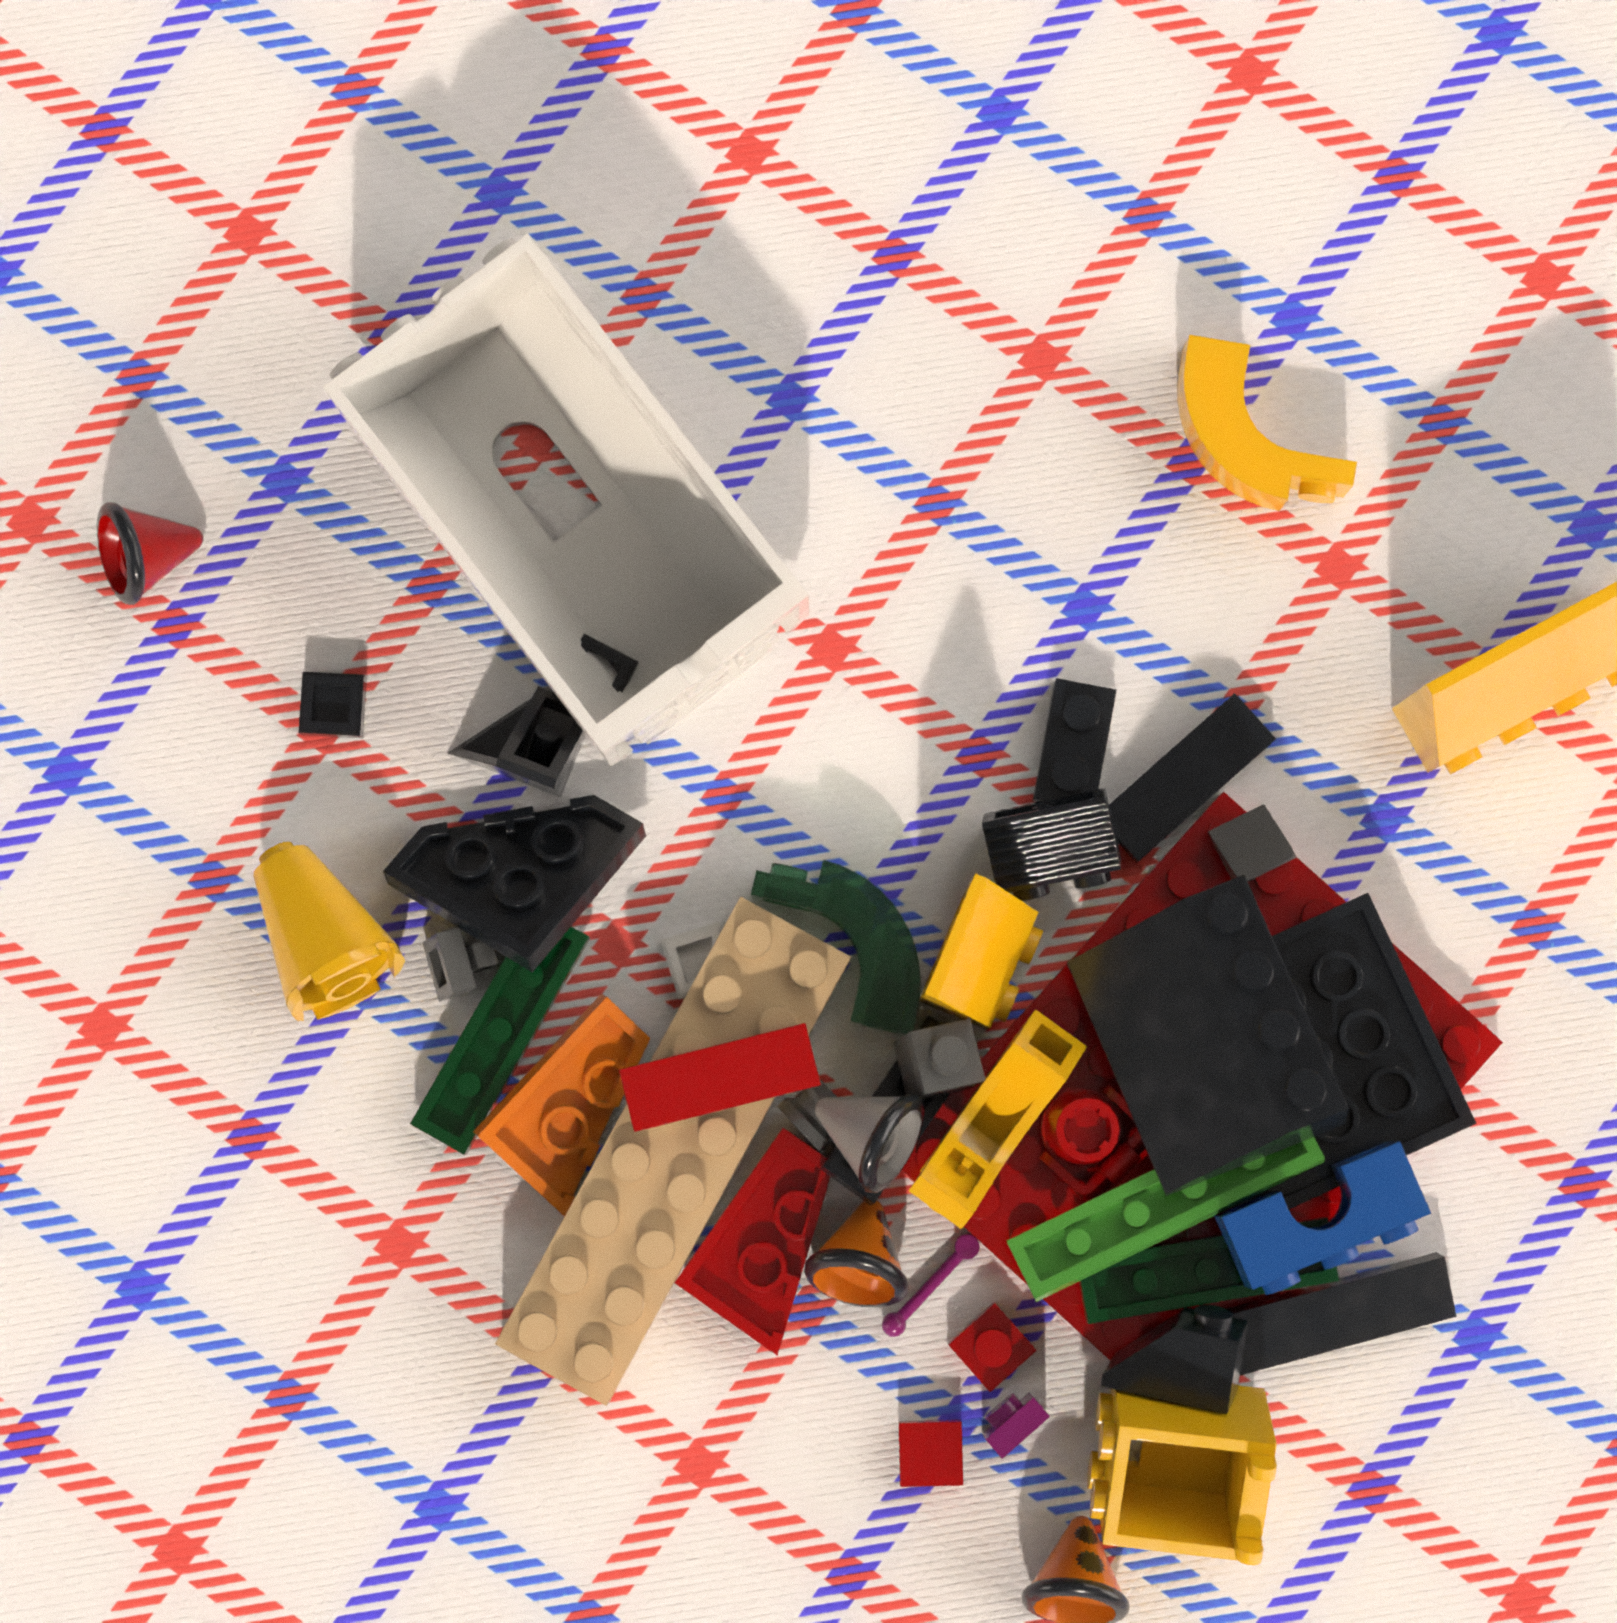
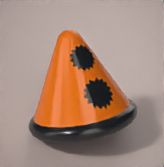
(859, 1262)
(1076, 1581)

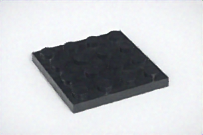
(1372, 1039)

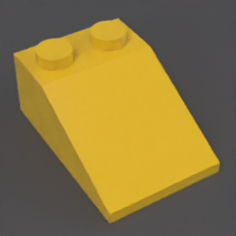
(981, 953)

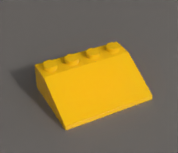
(1513, 683)

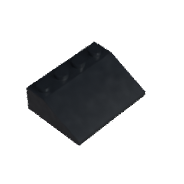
(1208, 1037)

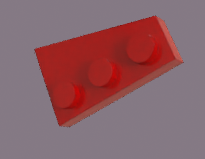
(761, 1242)

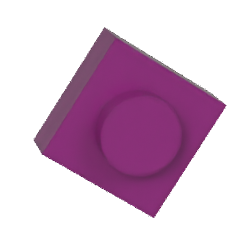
(1013, 1422)

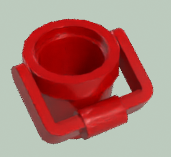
(1084, 1133)

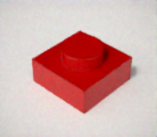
(991, 1346)

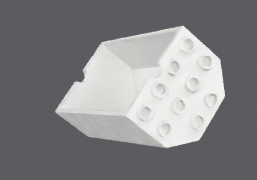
(653, 572)

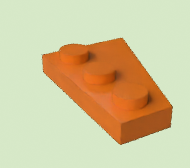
(562, 1105)

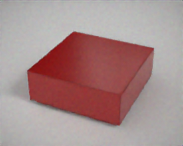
(930, 1453)

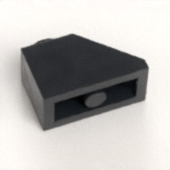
(1184, 1360)

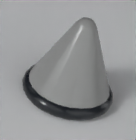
(873, 1134)

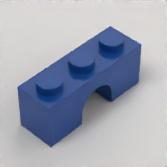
(1376, 1200)

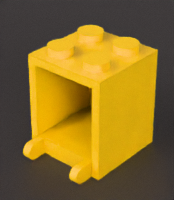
(1196, 1478)

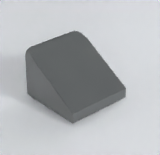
(1251, 844)

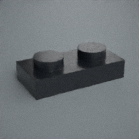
(1074, 740)

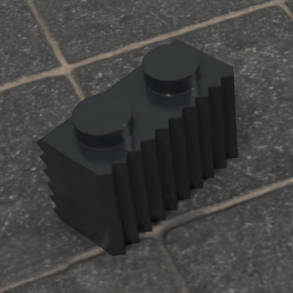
(1052, 844)

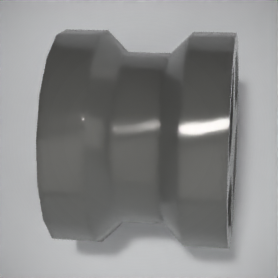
(802, 1113)

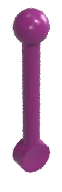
(965, 1248)

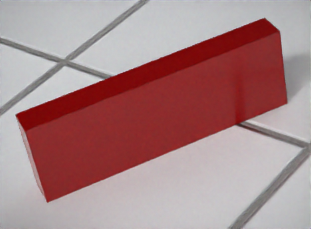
(719, 1077)

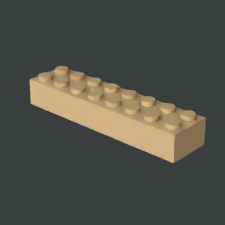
(661, 1184)

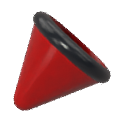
(140, 549)

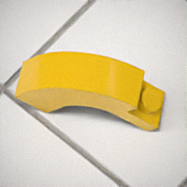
(1231, 445)
(997, 1118)

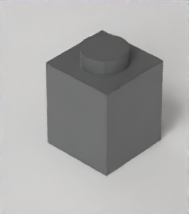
(939, 1060)

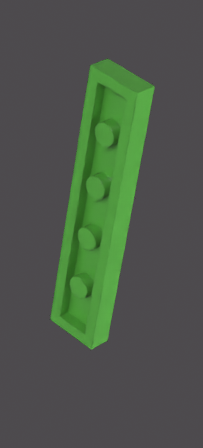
(1140, 1217)

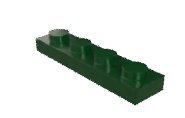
(494, 1044)
(1177, 1278)

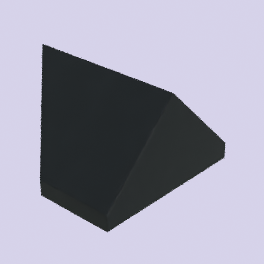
(529, 744)

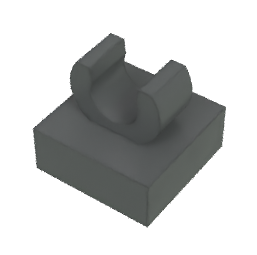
(454, 963)

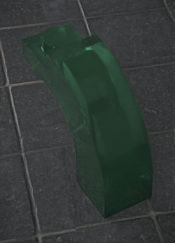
(883, 943)

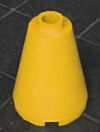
(320, 934)

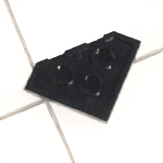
(517, 873)

